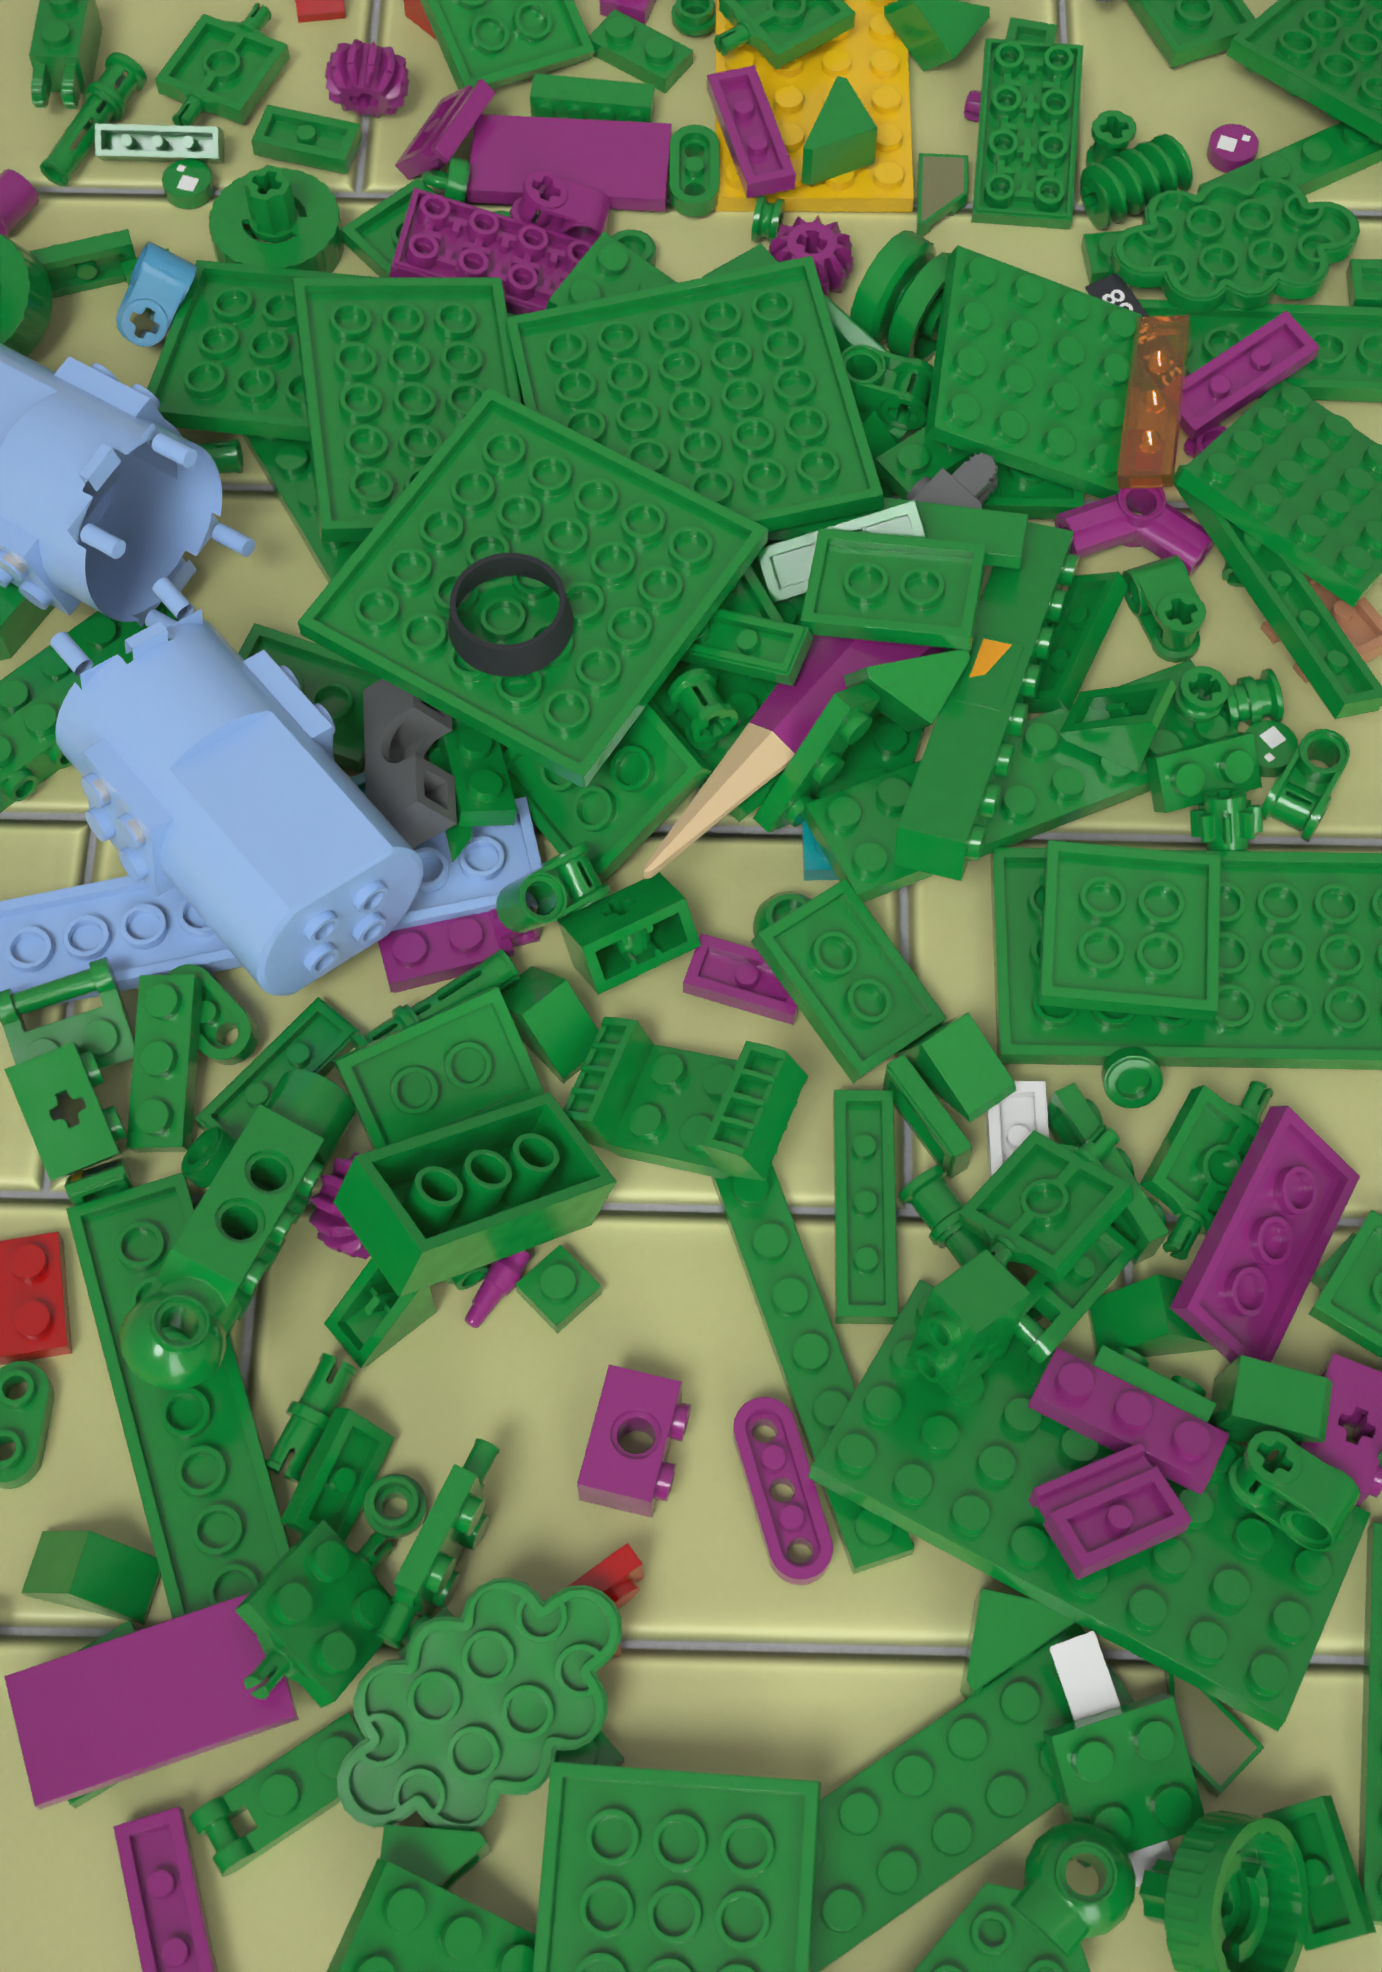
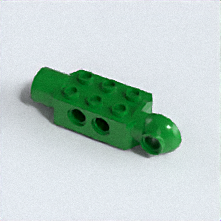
(236, 1232)

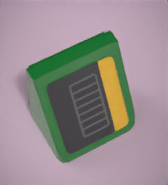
(98, 1181)

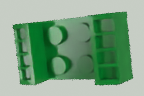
(684, 1104)

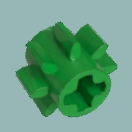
(1226, 820)

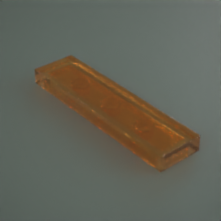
(1154, 402)

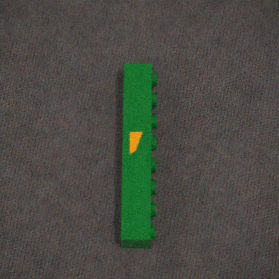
(986, 708)

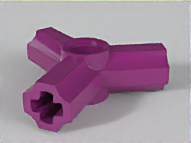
(1159, 529)

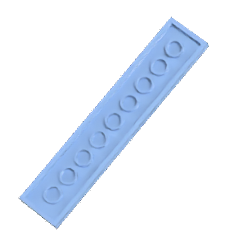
(153, 934)

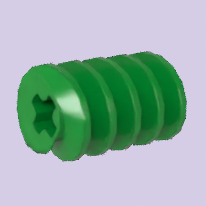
(1133, 179)

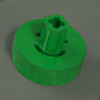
(277, 206)
(23, 298)
(1232, 1881)

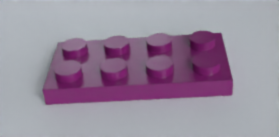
(1266, 1239)

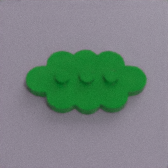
(1234, 245)
(479, 1705)

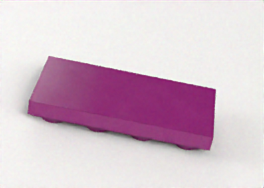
(614, 156)
(469, 242)
(141, 1703)

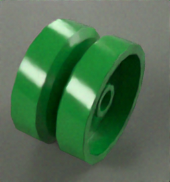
(903, 296)

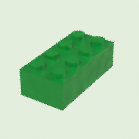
(473, 1192)

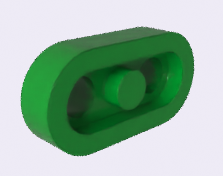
(694, 170)
(218, 1016)
(24, 1422)

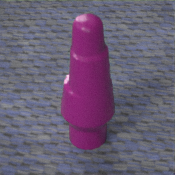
(498, 1282)

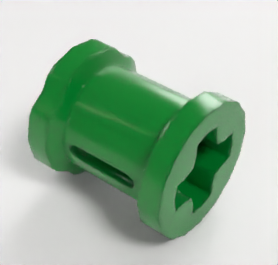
(1111, 135)
(702, 706)

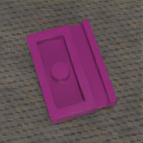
(445, 130)
(1109, 1510)

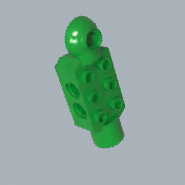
(1046, 1919)

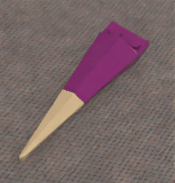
(776, 734)

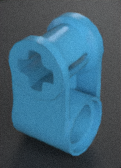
(156, 283)

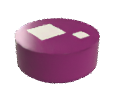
(1232, 147)

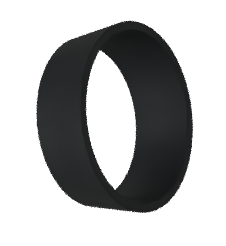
(513, 658)

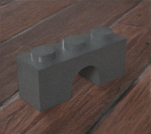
(398, 780)

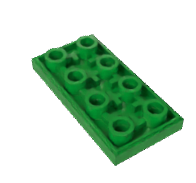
(1027, 134)

